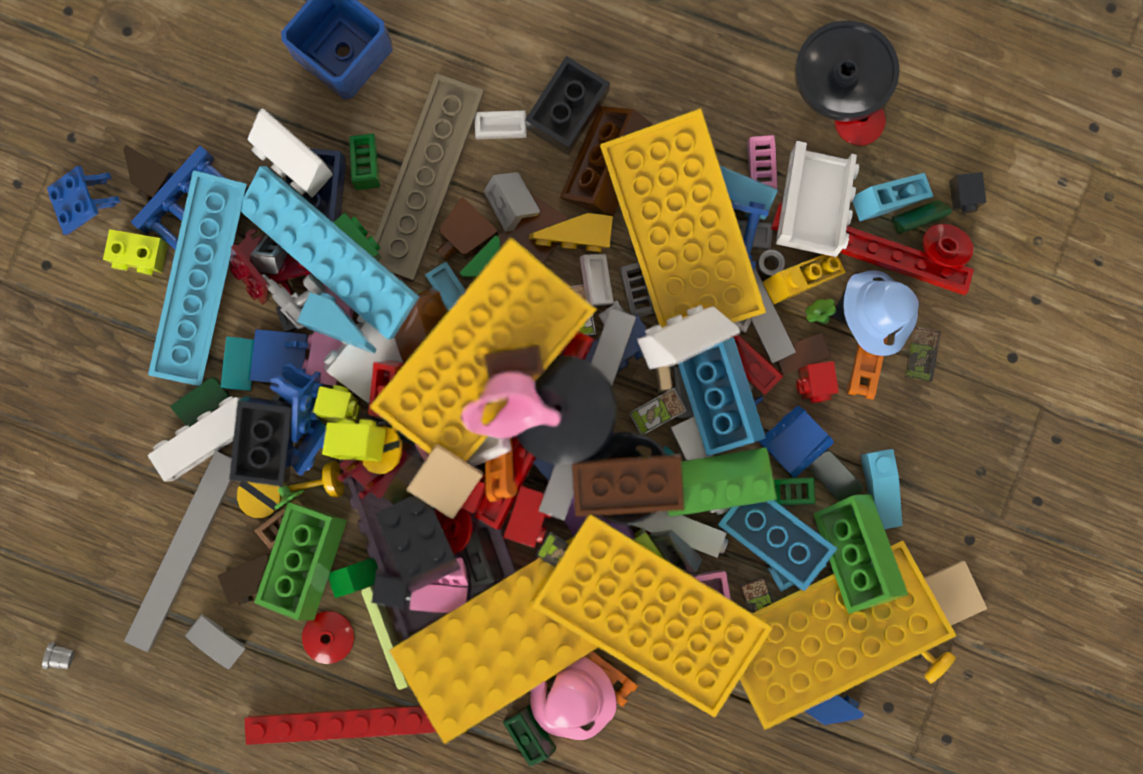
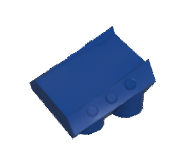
(796, 441)

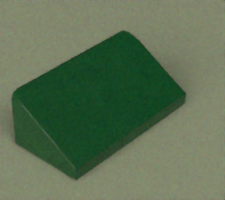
(920, 216)
(200, 400)
(529, 736)

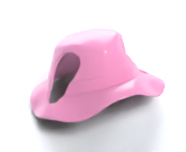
(520, 413)
(577, 697)

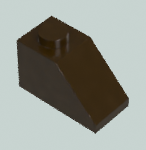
(145, 173)
(397, 489)
(243, 581)

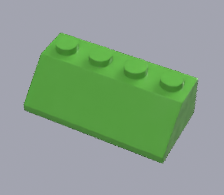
(726, 481)
(863, 556)
(300, 562)

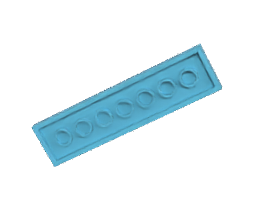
(328, 253)
(197, 278)

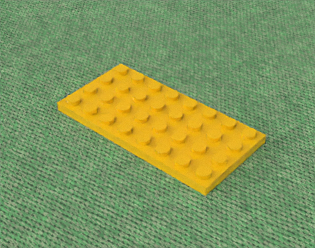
(682, 220)
(505, 308)
(652, 615)
(825, 650)
(487, 652)

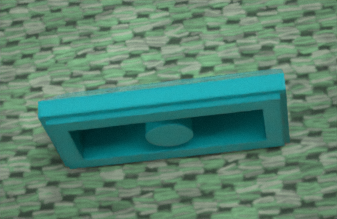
(237, 364)

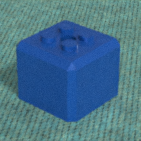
(326, 26)

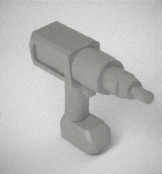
(293, 304)

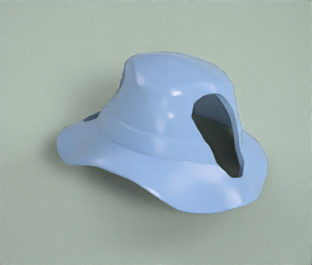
(879, 309)

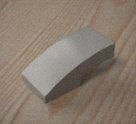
(214, 641)

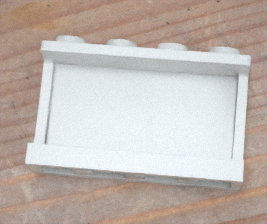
(817, 201)
(355, 366)

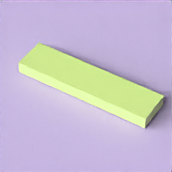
(385, 634)

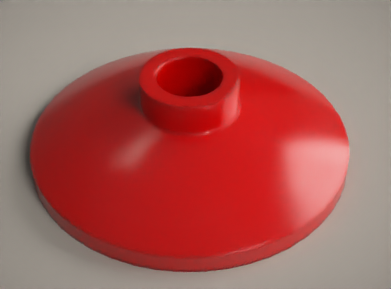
(860, 132)
(948, 245)
(457, 529)
(338, 629)

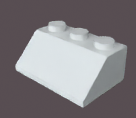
(288, 155)
(685, 336)

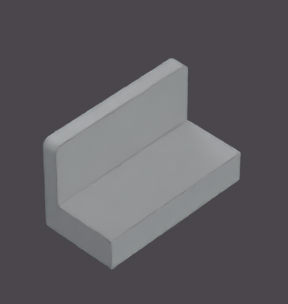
(510, 199)

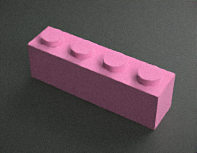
(321, 345)

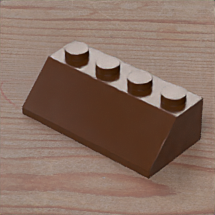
(589, 180)
(420, 322)

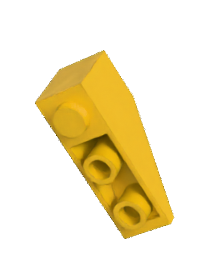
(584, 230)
(802, 277)

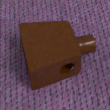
(465, 231)

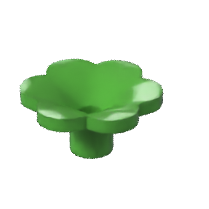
(821, 311)
(287, 495)

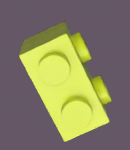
(135, 251)
(336, 404)
(354, 441)

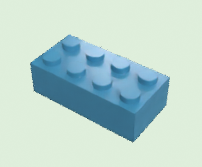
(721, 398)
(779, 540)

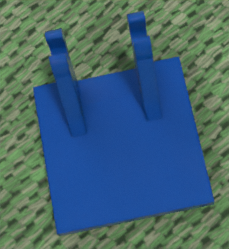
(73, 201)
(275, 350)
(300, 396)
(303, 456)

